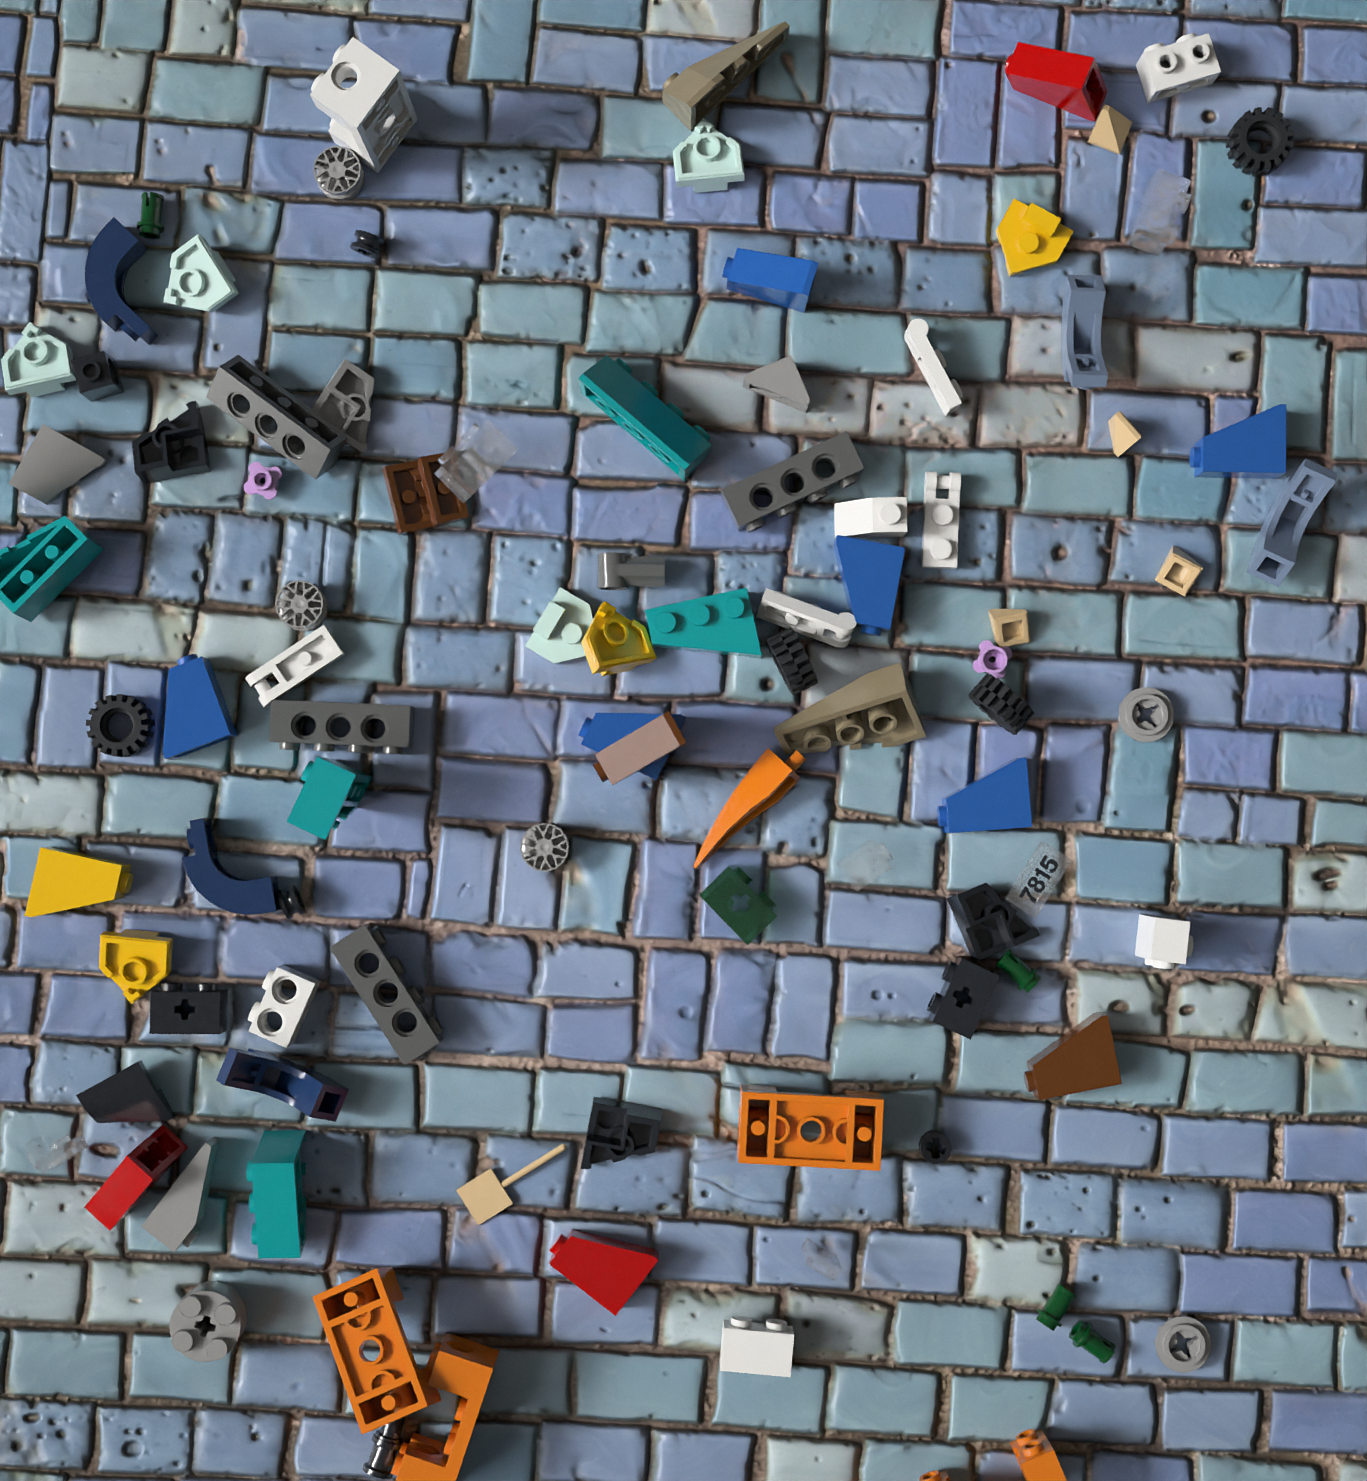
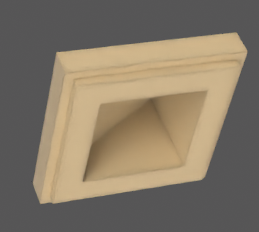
(1110, 130)
(1122, 433)
(1178, 571)
(1009, 626)

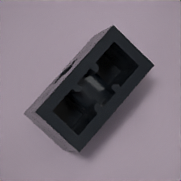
(965, 1015)
(170, 1018)

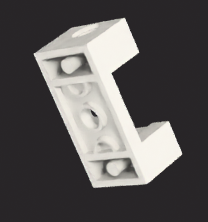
(373, 112)

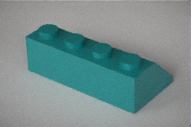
(645, 416)

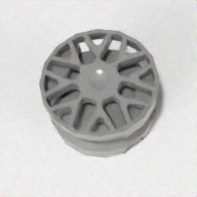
(339, 173)
(302, 606)
(545, 847)

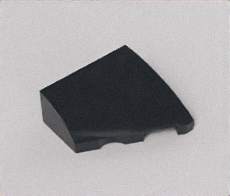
(172, 448)
(988, 922)
(126, 1098)
(619, 1131)

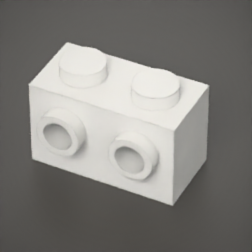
(1177, 67)
(1163, 941)
(757, 1347)

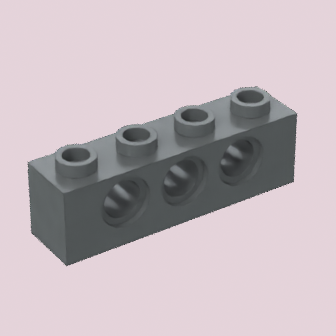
(276, 416)
(835, 451)
(288, 715)
(368, 984)

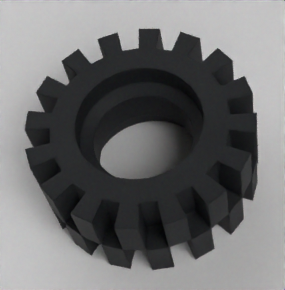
(1273, 127)
(792, 661)
(1001, 704)
(141, 725)

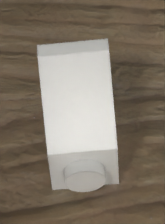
(871, 518)

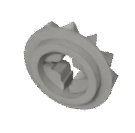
(1161, 717)
(1198, 1346)

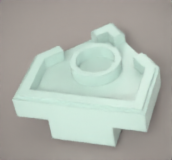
(708, 160)
(199, 277)
(37, 364)
(561, 628)

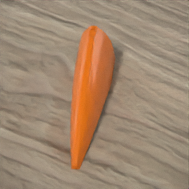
(758, 791)

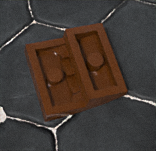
(420, 497)

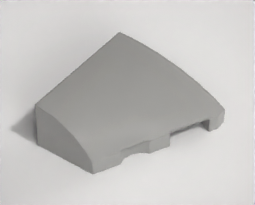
(347, 403)
(53, 465)

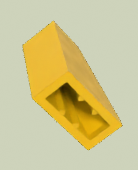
(75, 880)

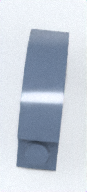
(1081, 332)
(1286, 522)

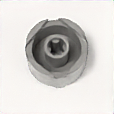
(190, 1329)

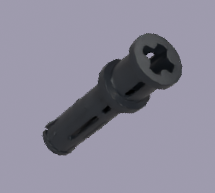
(385, 1447)

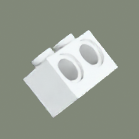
(290, 1009)

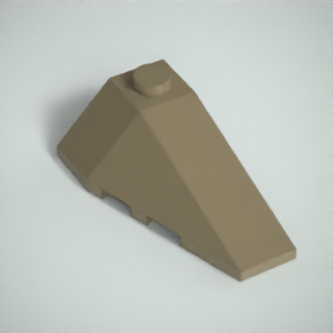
(708, 82)
(866, 711)

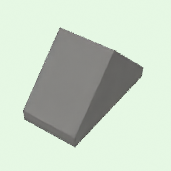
(779, 382)

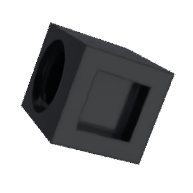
(97, 376)

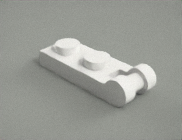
(932, 366)
(940, 521)
(806, 618)
(295, 665)

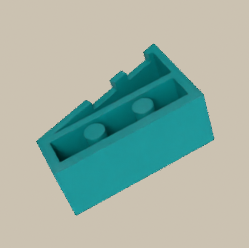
(707, 624)
(329, 793)

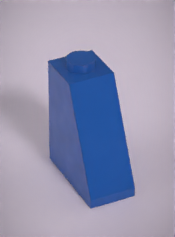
(771, 277)
(1244, 449)
(870, 581)
(194, 709)
(611, 727)
(990, 802)

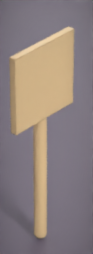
(487, 1195)

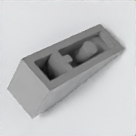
(184, 1205)

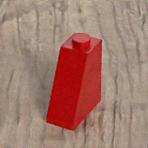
(1058, 79)
(135, 1177)
(602, 1266)

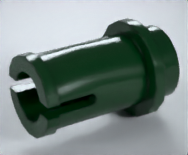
(151, 216)
(1018, 971)
(1055, 1307)
(1091, 1341)

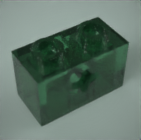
(746, 923)

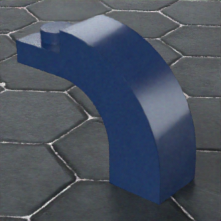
(105, 273)
(220, 886)
(284, 1080)

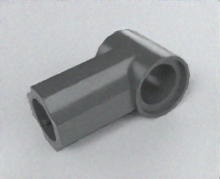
(622, 571)

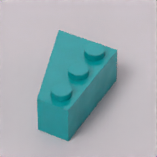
(44, 566)
(278, 1194)

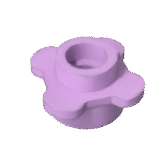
(270, 487)
(1001, 655)

